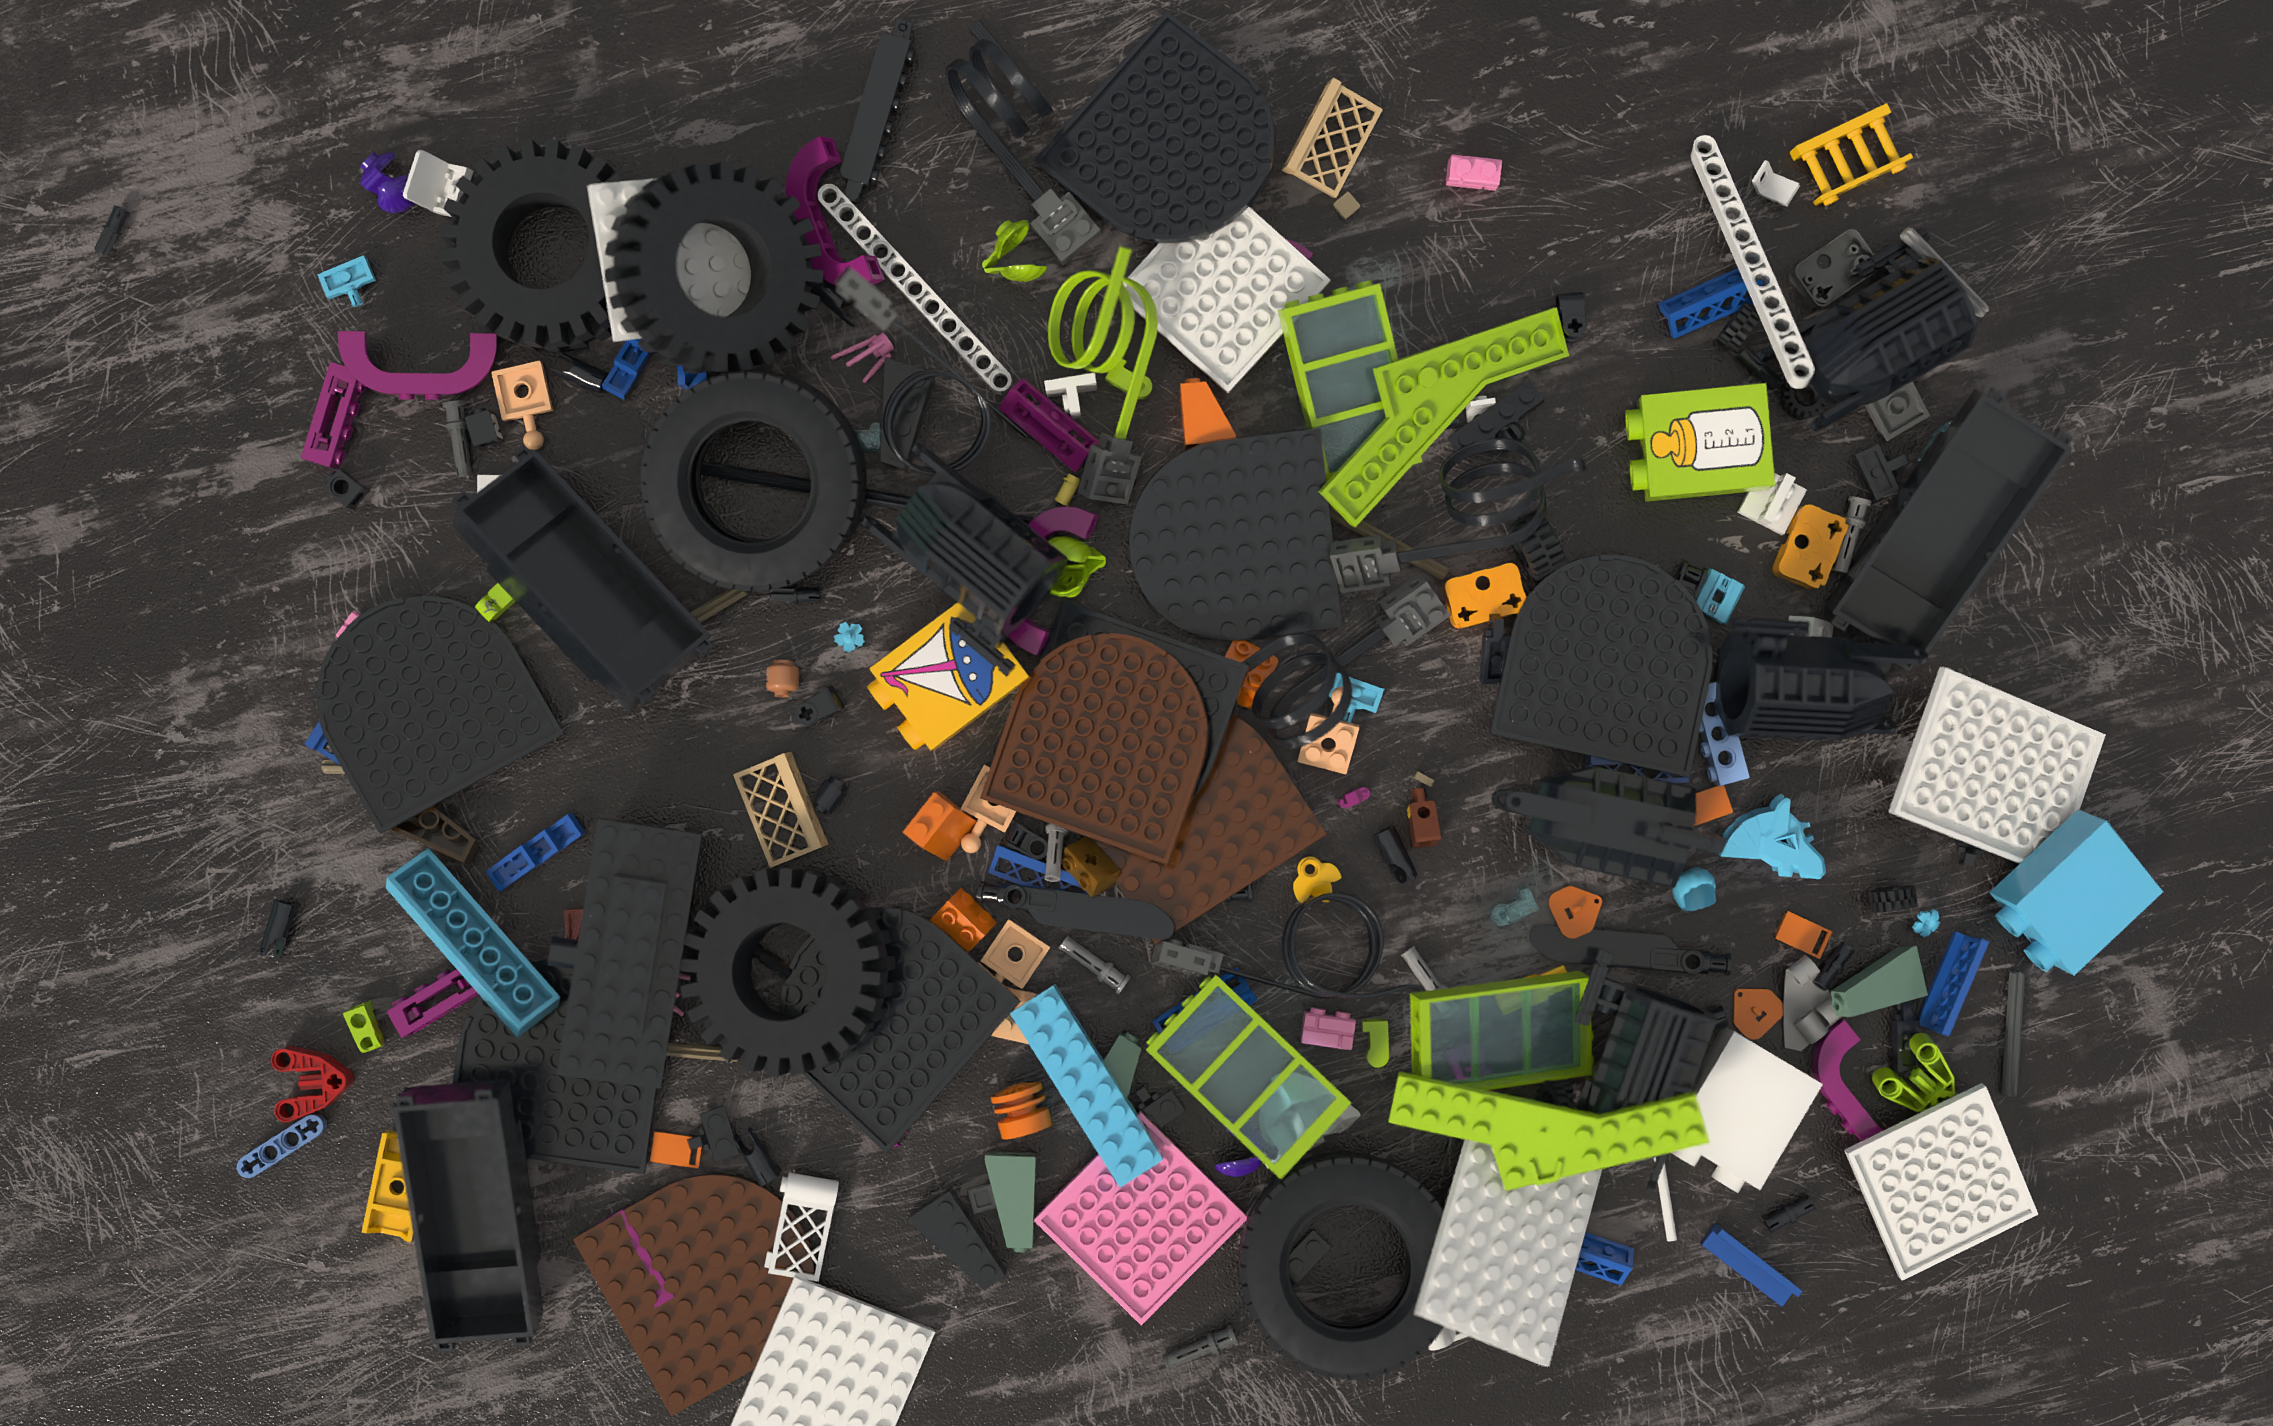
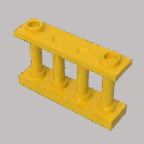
(1853, 131)

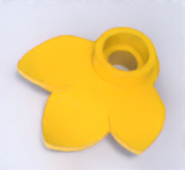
(1317, 882)

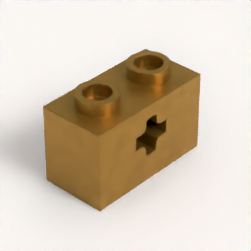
(1090, 866)

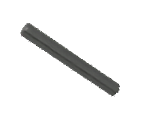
(2013, 1033)

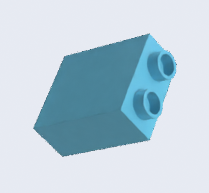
(2074, 893)

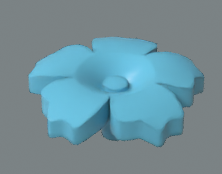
(849, 636)
(1927, 922)

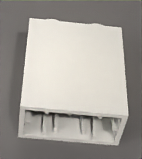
(1748, 1109)

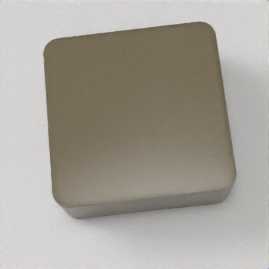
(1346, 205)
(1423, 779)

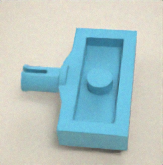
(347, 279)
(1363, 696)

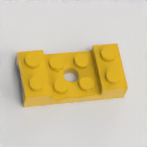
(387, 1210)

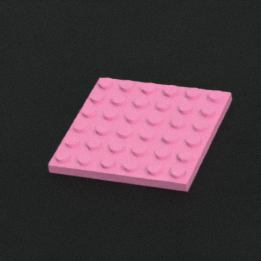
(1141, 1235)

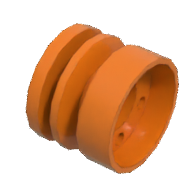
(1021, 1110)

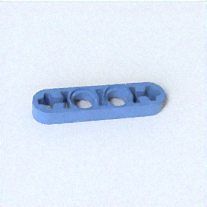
(282, 1146)

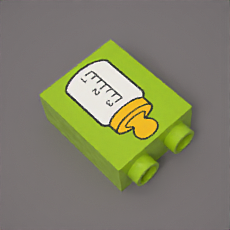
(1702, 442)

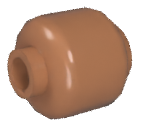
(782, 678)

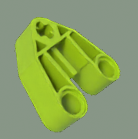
(1903, 1093)

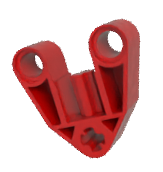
(311, 1060)

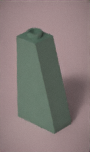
(1884, 983)
(1123, 1059)
(1013, 1187)

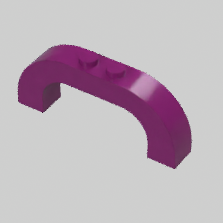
(802, 183)
(407, 385)
(1071, 519)
(1826, 1070)

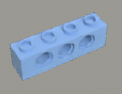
(1736, 767)

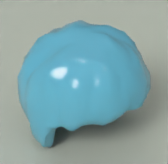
(1695, 889)

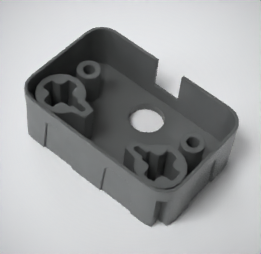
(1844, 255)

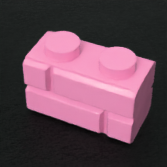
(1473, 172)
(1328, 1029)

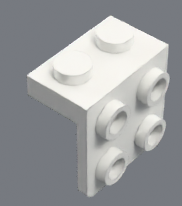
(433, 182)

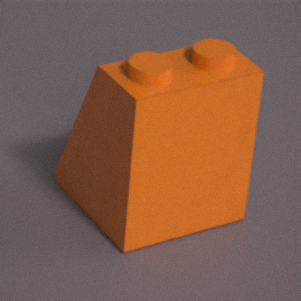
(1202, 415)
(940, 826)

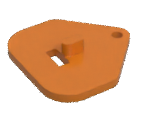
(1581, 907)
(1750, 1006)

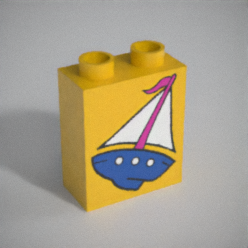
(941, 681)

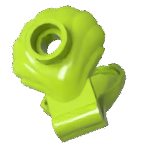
(1009, 237)
(1075, 575)

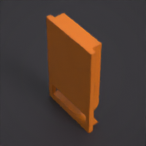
(1712, 804)
(1801, 934)
(673, 1150)

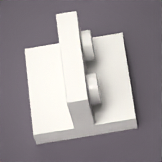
(1068, 389)
(1774, 506)

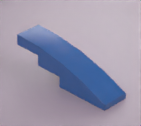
(626, 369)
(535, 852)

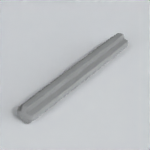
(1920, 247)

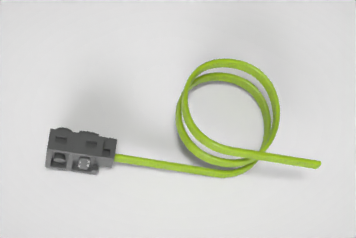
(1110, 464)

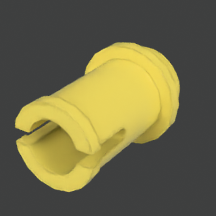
(1067, 490)

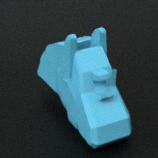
(1759, 836)

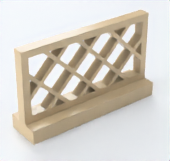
(1311, 133)
(797, 797)

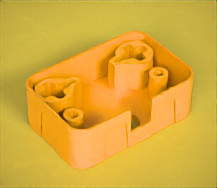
(1822, 549)
(1463, 593)

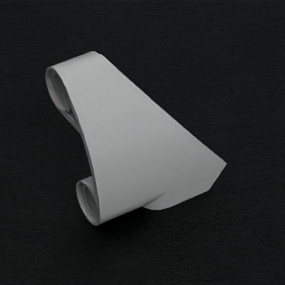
(1805, 1007)

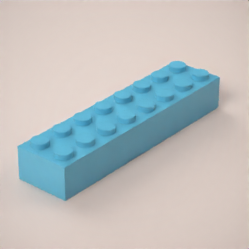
(472, 942)
(1087, 1085)

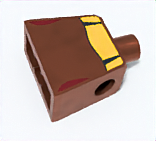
(1423, 831)

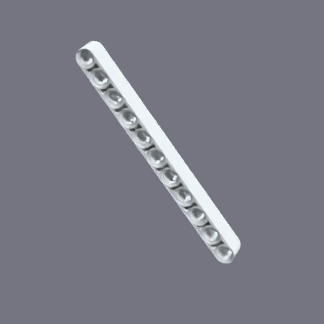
(1751, 272)
(909, 279)

